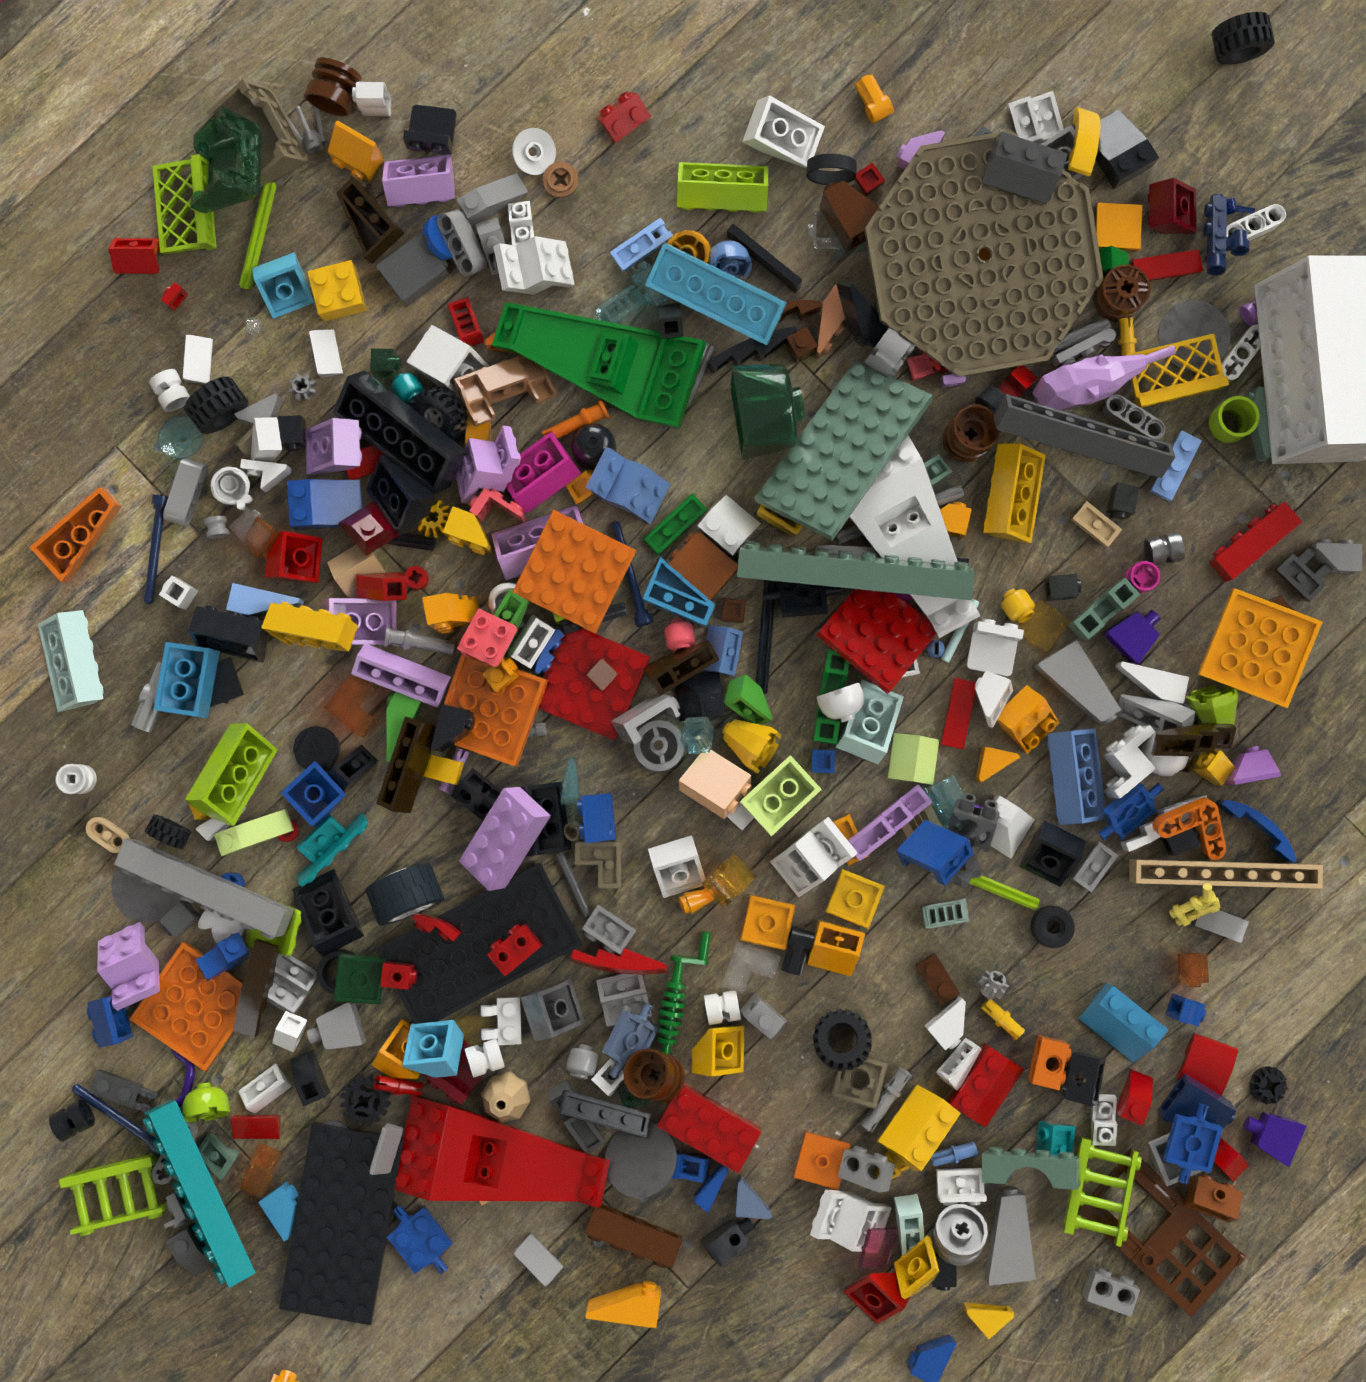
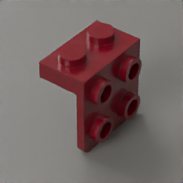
(457, 1086)

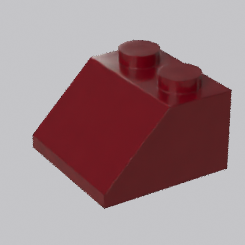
(1172, 207)

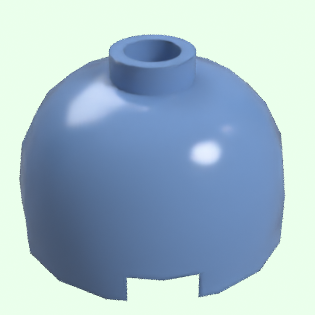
(731, 258)

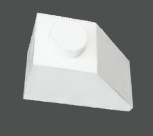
(993, 693)
(948, 1024)

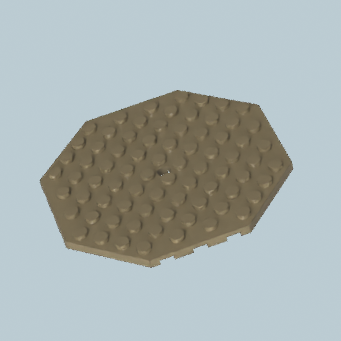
(972, 310)

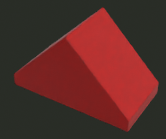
(1229, 1161)

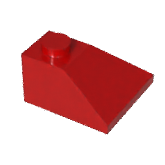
(294, 558)
(877, 1296)

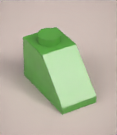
(748, 700)

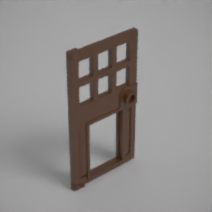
(1166, 1237)

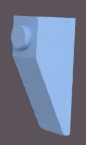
(256, 602)

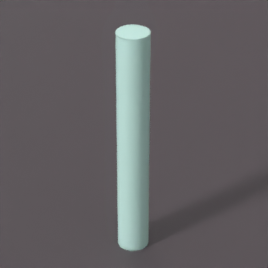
(955, 639)

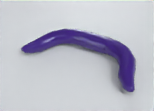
(189, 1077)

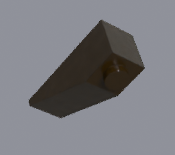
(680, 666)

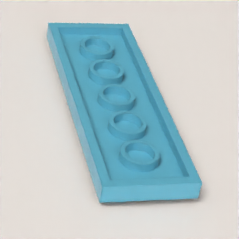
(716, 293)

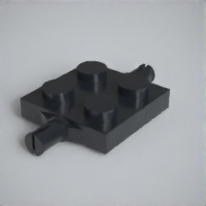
(801, 599)

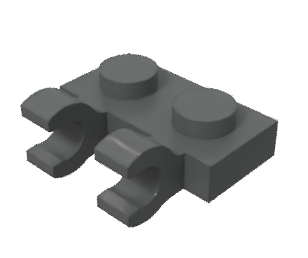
(1300, 576)

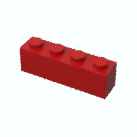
(1255, 541)

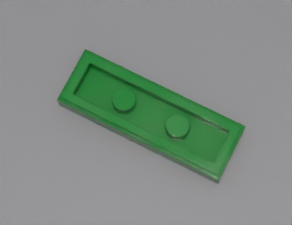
(675, 524)

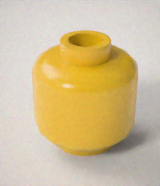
(1018, 605)

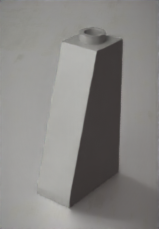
(1080, 682)
(1010, 1241)

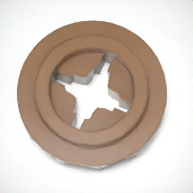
(560, 169)

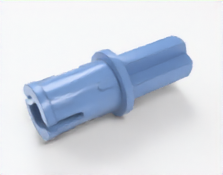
(954, 1154)

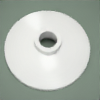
(544, 151)

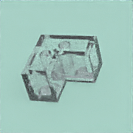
(748, 959)

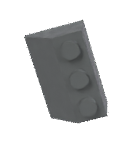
(1023, 167)

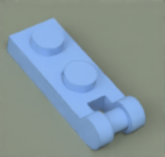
(640, 245)

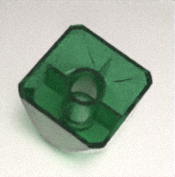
(765, 408)

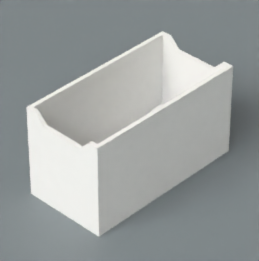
(1315, 359)

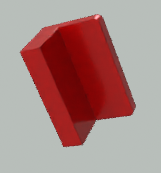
(134, 255)

